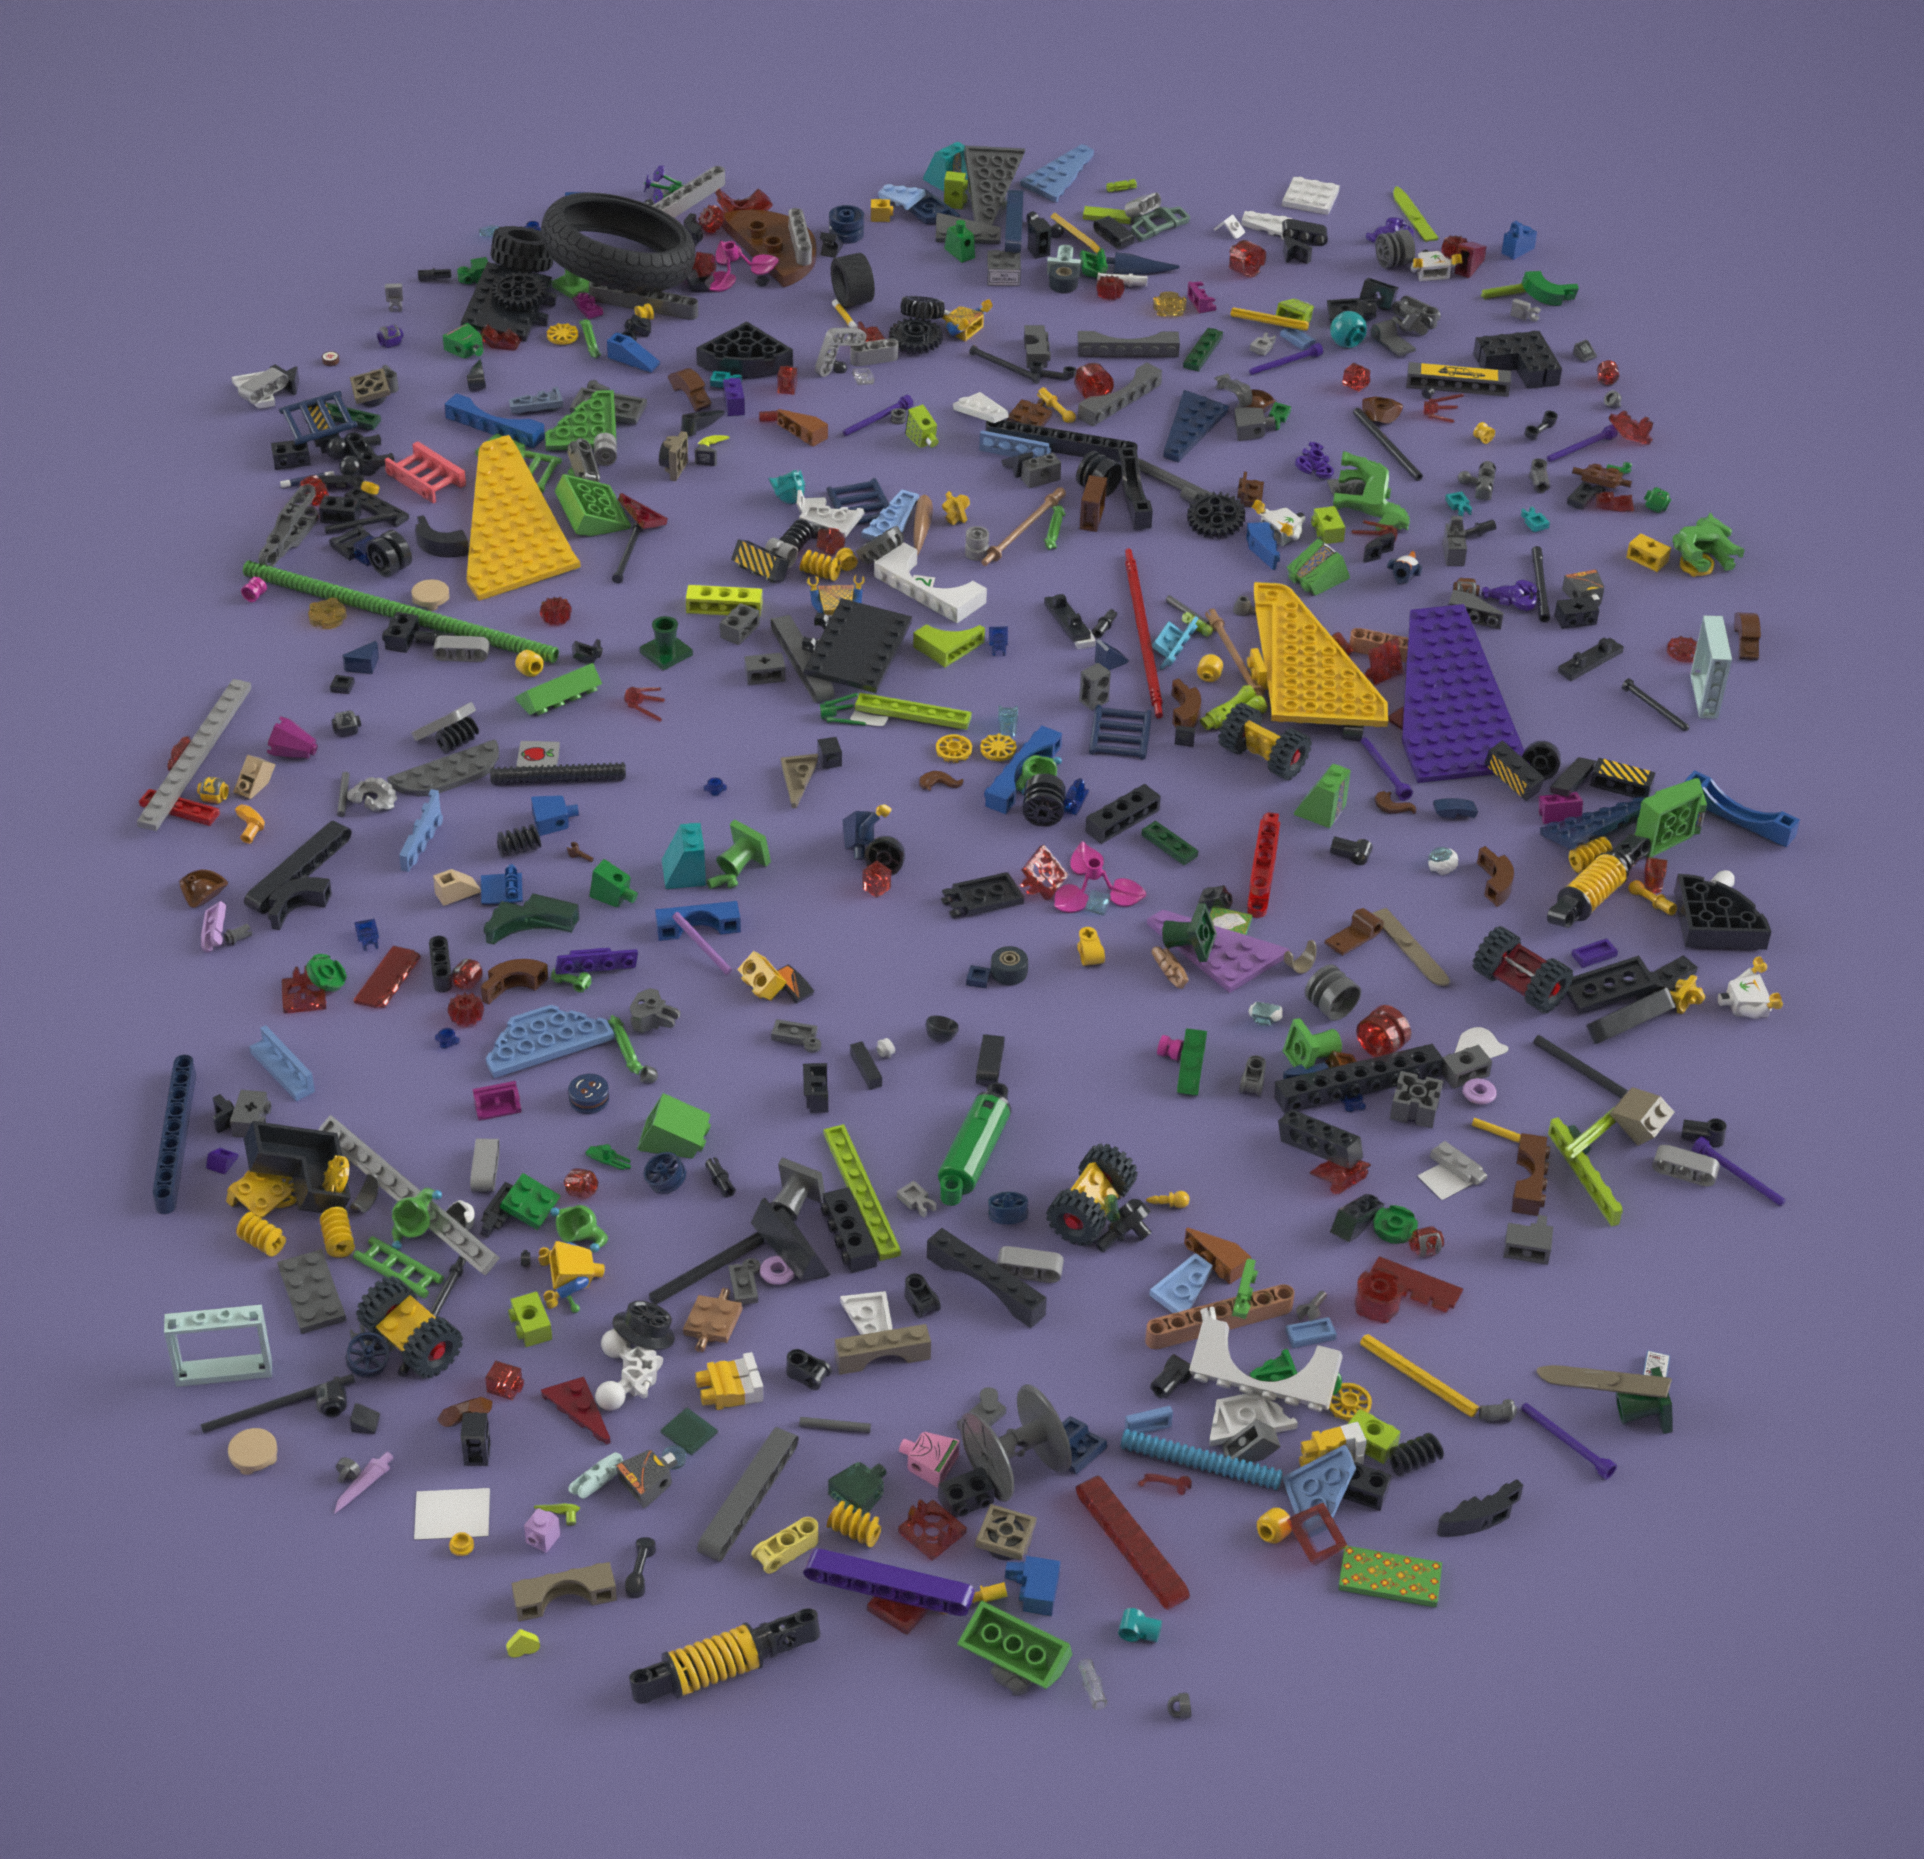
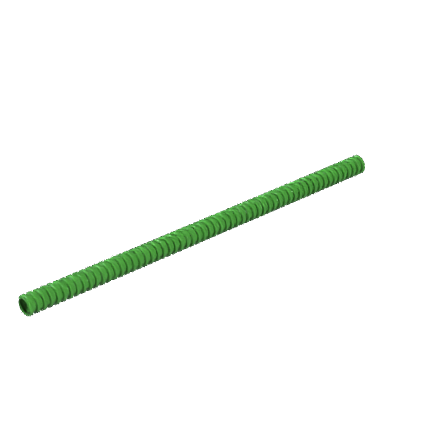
(386, 607)

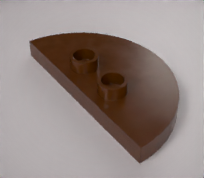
(769, 234)

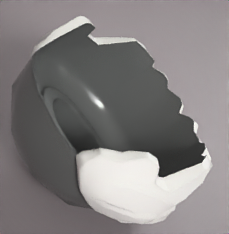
(462, 1213)

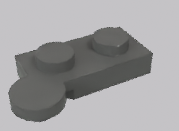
(797, 1034)
(743, 1281)
(989, 1407)

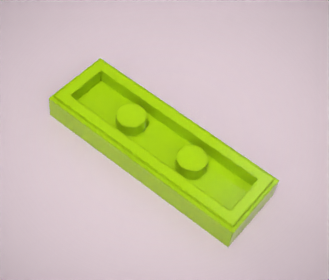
(1096, 213)

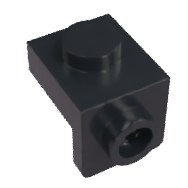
(699, 283)
(638, 324)
(585, 652)
(1216, 896)
(224, 1111)

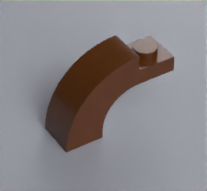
(692, 385)
(1749, 634)
(1190, 701)
(1502, 874)
(511, 974)

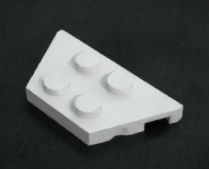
(1239, 1411)

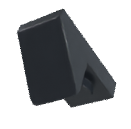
(831, 244)
(1297, 250)
(293, 378)
(1016, 462)

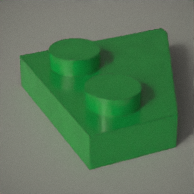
(1276, 1369)

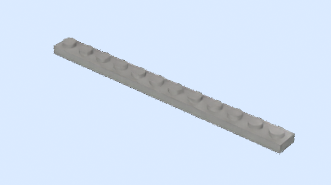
(194, 755)
(399, 1188)

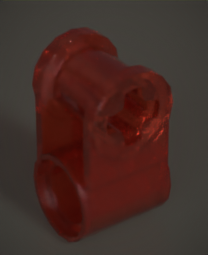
(1655, 873)

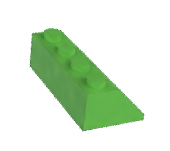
(560, 689)
(1015, 1645)

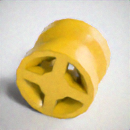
(645, 311)
(1484, 432)
(847, 559)

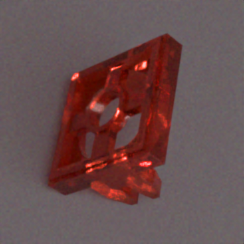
(1638, 432)
(1043, 858)
(300, 1004)
(945, 1540)

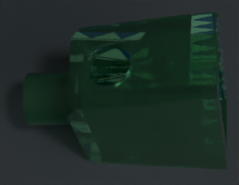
(858, 1486)

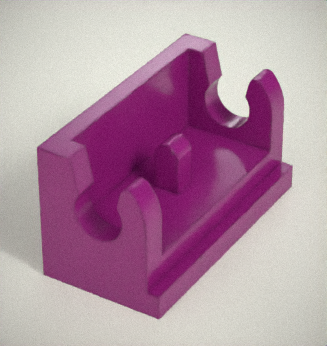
(1199, 298)
(1557, 807)
(496, 1100)

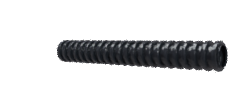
(557, 773)

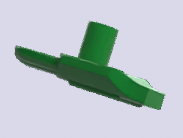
(608, 1156)

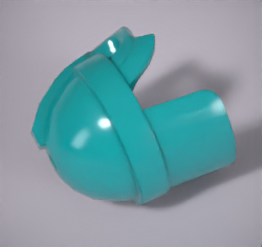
(787, 486)

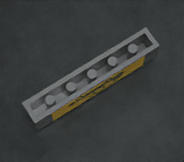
(1458, 379)

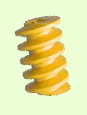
(820, 566)
(1585, 854)
(337, 1232)
(260, 1234)
(854, 1525)

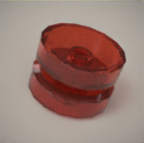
(1383, 1031)

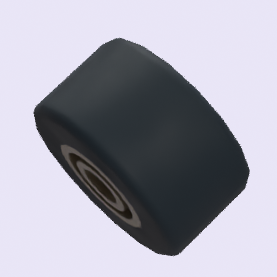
(1063, 278)
(1009, 965)

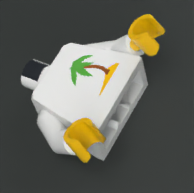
(1434, 265)
(1284, 522)
(1749, 995)

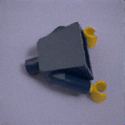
(859, 829)

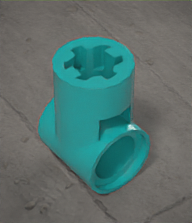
(1136, 1626)

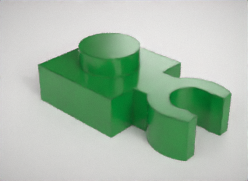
(1280, 413)

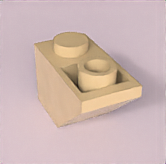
(253, 776)
(454, 886)

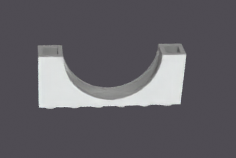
(950, 602)
(1309, 1387)

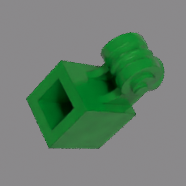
(473, 274)

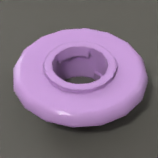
(1482, 1085)
(776, 1263)

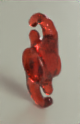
(177, 751)

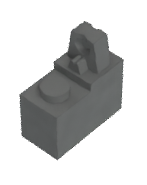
(1454, 542)
(1529, 1242)

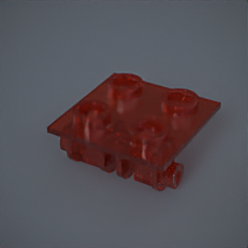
(1384, 661)
(1341, 1177)

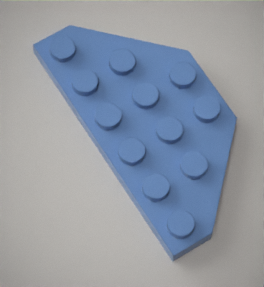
(543, 1037)

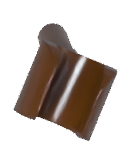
(575, 852)

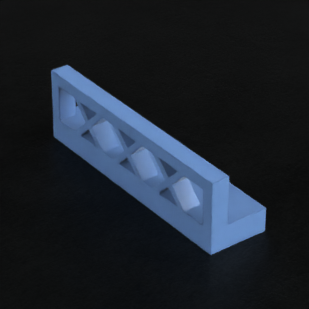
(1011, 445)
(283, 1065)

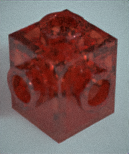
(704, 264)
(1356, 377)
(826, 536)

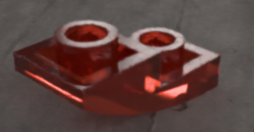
(1620, 503)

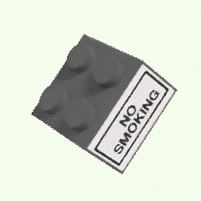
(1003, 268)

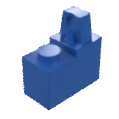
(1518, 240)
(1038, 1581)

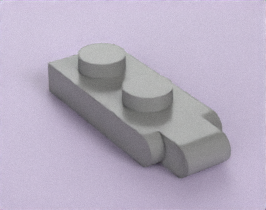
(1458, 1163)

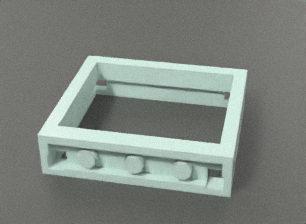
(1712, 679)
(217, 1369)

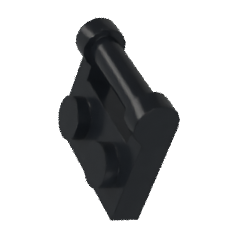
(347, 548)

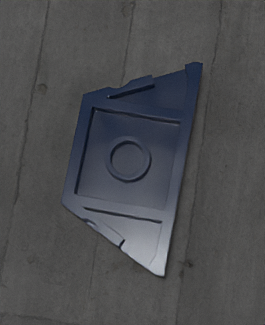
(929, 206)

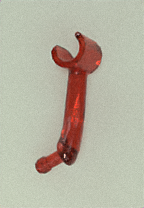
(1180, 1483)

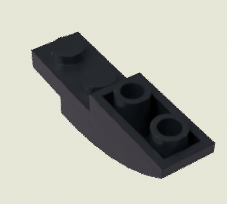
(1479, 1515)

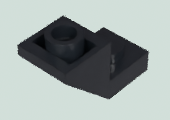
(694, 228)

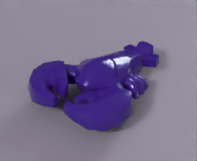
(1392, 224)
(1314, 460)
(1513, 594)

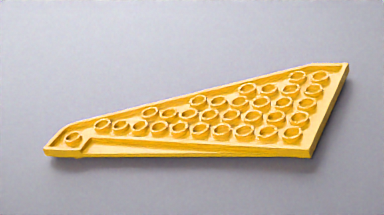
(512, 526)
(1307, 669)

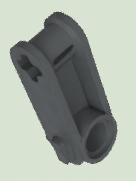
(1429, 314)
(583, 460)

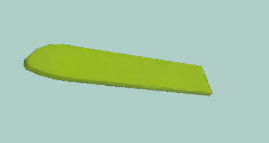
(1414, 215)

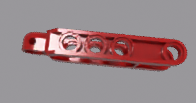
(1263, 864)

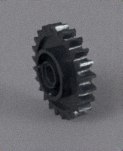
(916, 335)

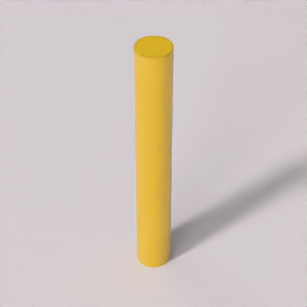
(1496, 1130)

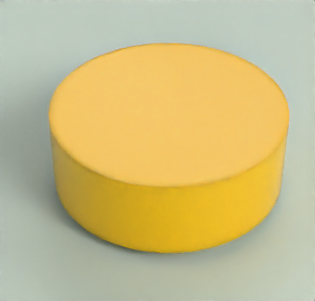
(370, 487)

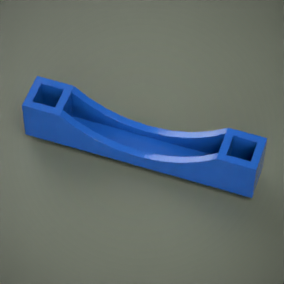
(464, 411)
(1002, 793)
(1774, 826)

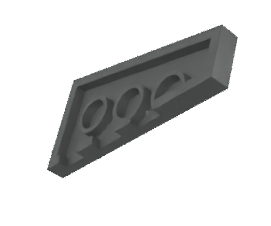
(982, 232)

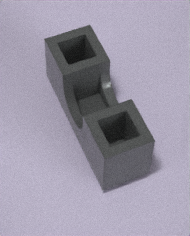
(1036, 344)

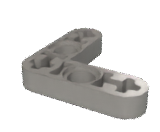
(825, 363)
(444, 721)

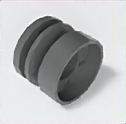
(1395, 248)
(1332, 992)

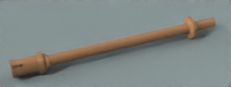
(994, 553)
(1217, 625)

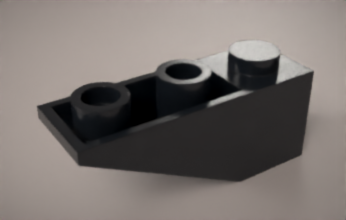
(1355, 1217)

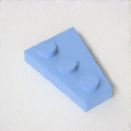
(902, 195)
(1183, 1285)

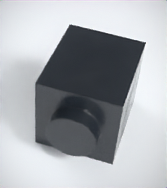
(829, 752)

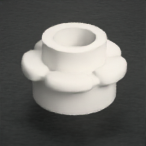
(885, 1048)

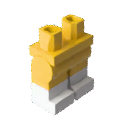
(730, 1383)
(1331, 1439)

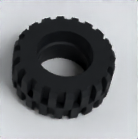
(520, 249)

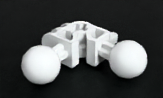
(638, 1371)

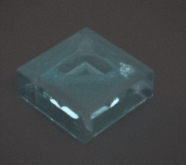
(488, 230)
(1098, 902)

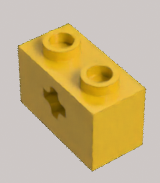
(1648, 552)

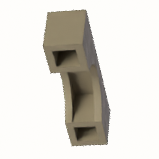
(857, 1351)
(591, 1582)

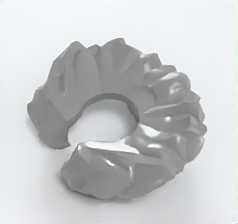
(384, 790)

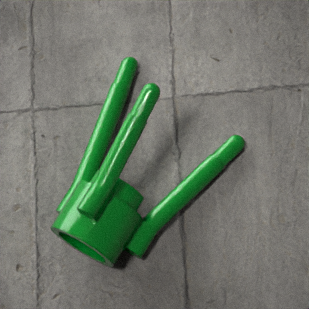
(828, 710)

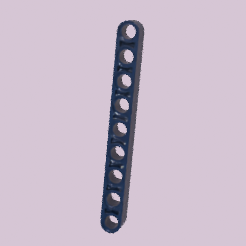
(1014, 217)
(174, 1134)

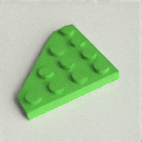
(586, 422)

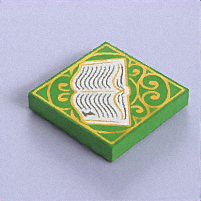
(1231, 920)

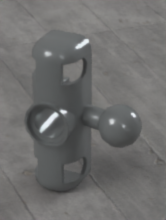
(1483, 483)

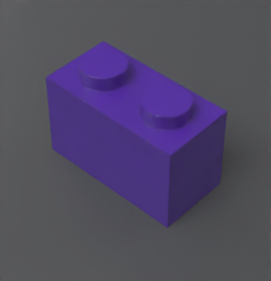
(733, 397)

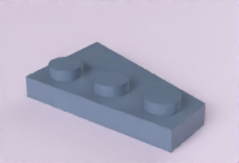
(550, 400)

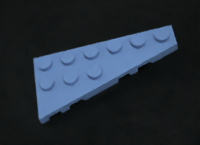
(1059, 174)

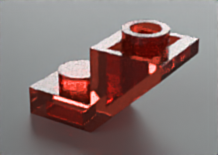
(505, 341)

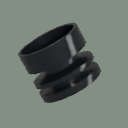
(1101, 466)
(1044, 800)

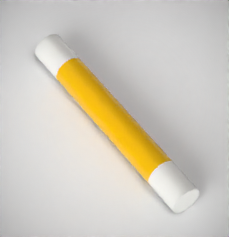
(844, 314)

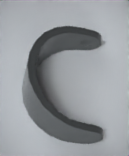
(367, 1194)

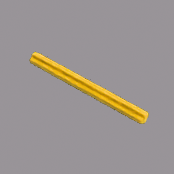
(1419, 1375)

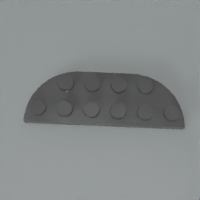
(448, 771)

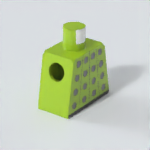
(1295, 310)
(921, 427)

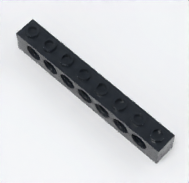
(1356, 1078)

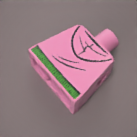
(931, 1456)

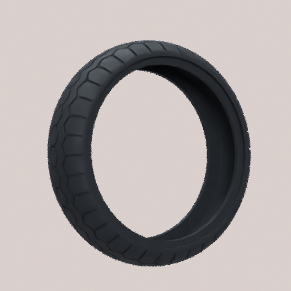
(613, 265)

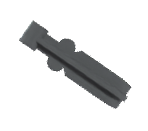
(1239, 388)

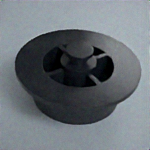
(645, 1325)

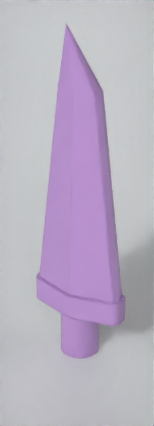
(371, 1473)

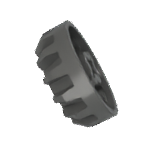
(880, 545)

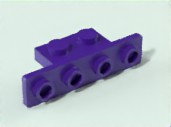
(595, 960)

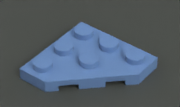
(1319, 1483)

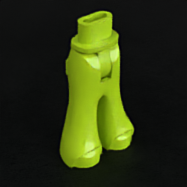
(1246, 695)

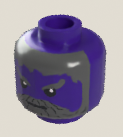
(390, 336)

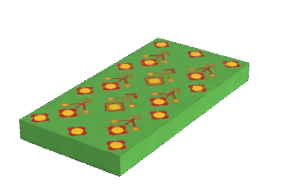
(1390, 1576)

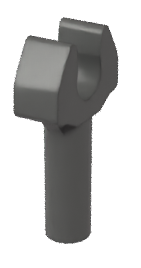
(1312, 1308)

